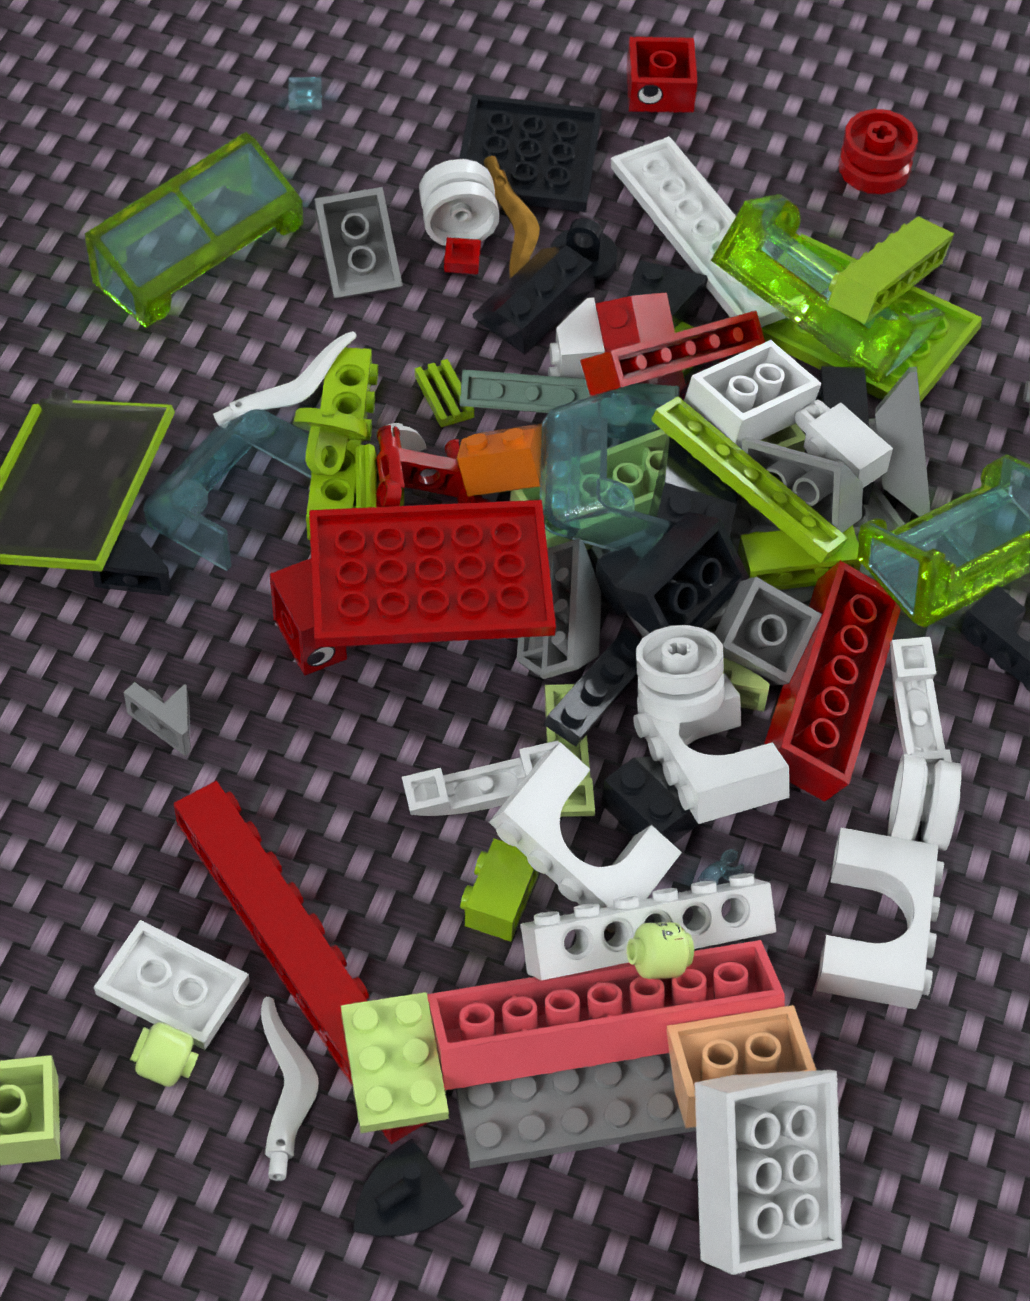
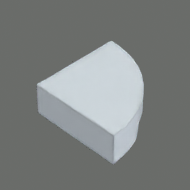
(409, 438)

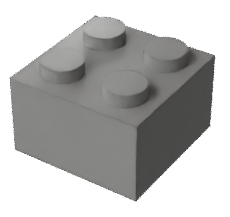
(766, 630)

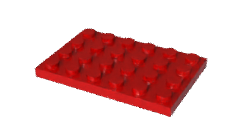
(430, 573)

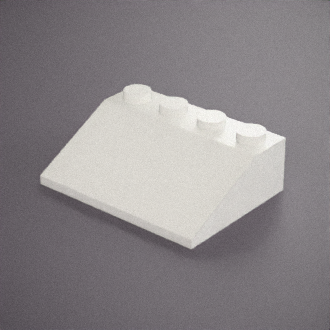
(767, 1168)

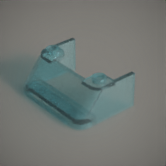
(574, 479)
(183, 496)

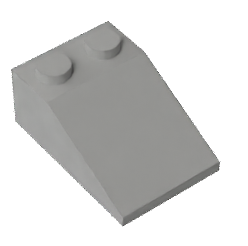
(357, 243)

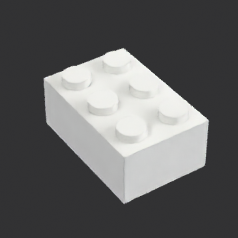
(752, 393)

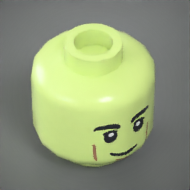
(660, 950)

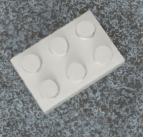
(172, 983)

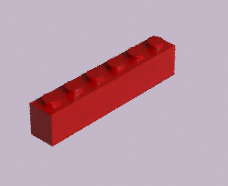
(671, 353)

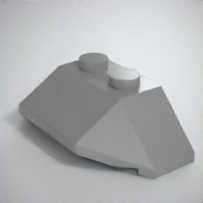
(900, 425)
(576, 615)

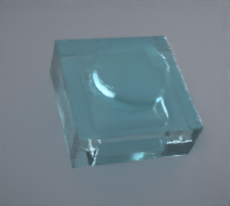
(305, 93)

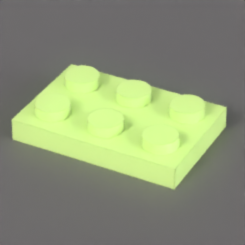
(394, 1062)

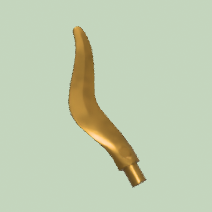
(523, 220)

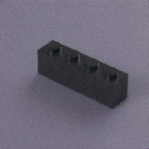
(849, 388)

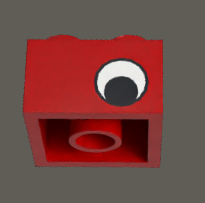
(661, 74)
(295, 618)

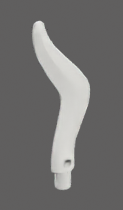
(292, 392)
(297, 1095)

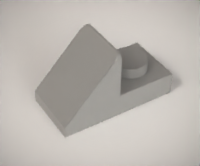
(167, 719)

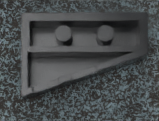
(683, 288)

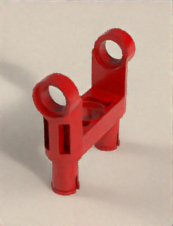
(401, 469)

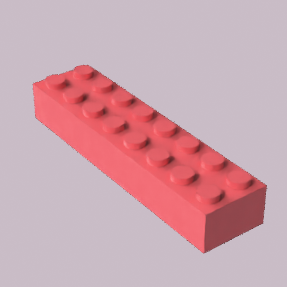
(591, 1015)

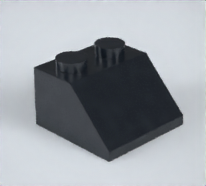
(642, 798)

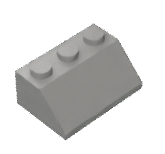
(818, 481)

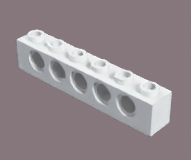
(544, 937)

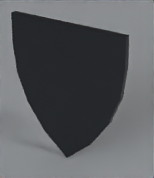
(404, 1196)

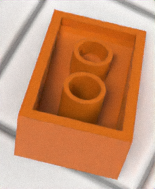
(501, 460)

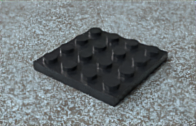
(539, 145)

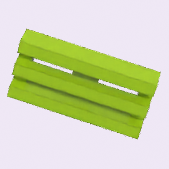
(435, 372)

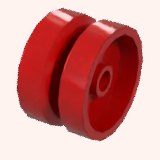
(878, 151)

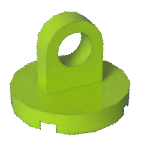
(328, 432)

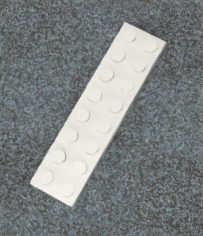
(689, 217)

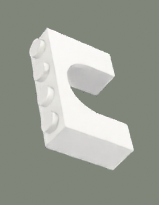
(714, 783)
(533, 826)
(895, 969)

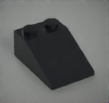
(690, 486)

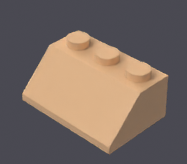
(734, 1046)

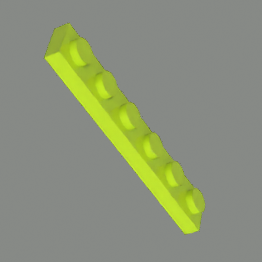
(749, 479)

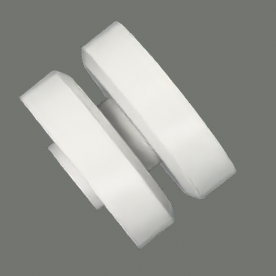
(458, 201)
(680, 673)
(930, 802)

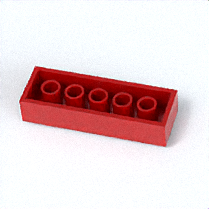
(835, 682)

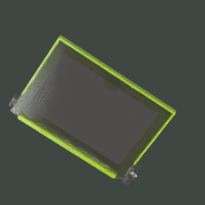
(75, 479)

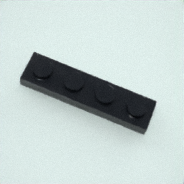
(596, 690)

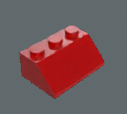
(637, 320)

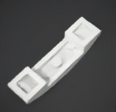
(916, 700)
(472, 789)

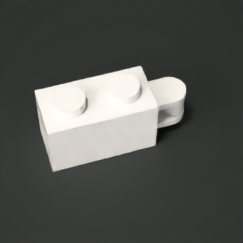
(845, 439)

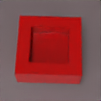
(462, 255)

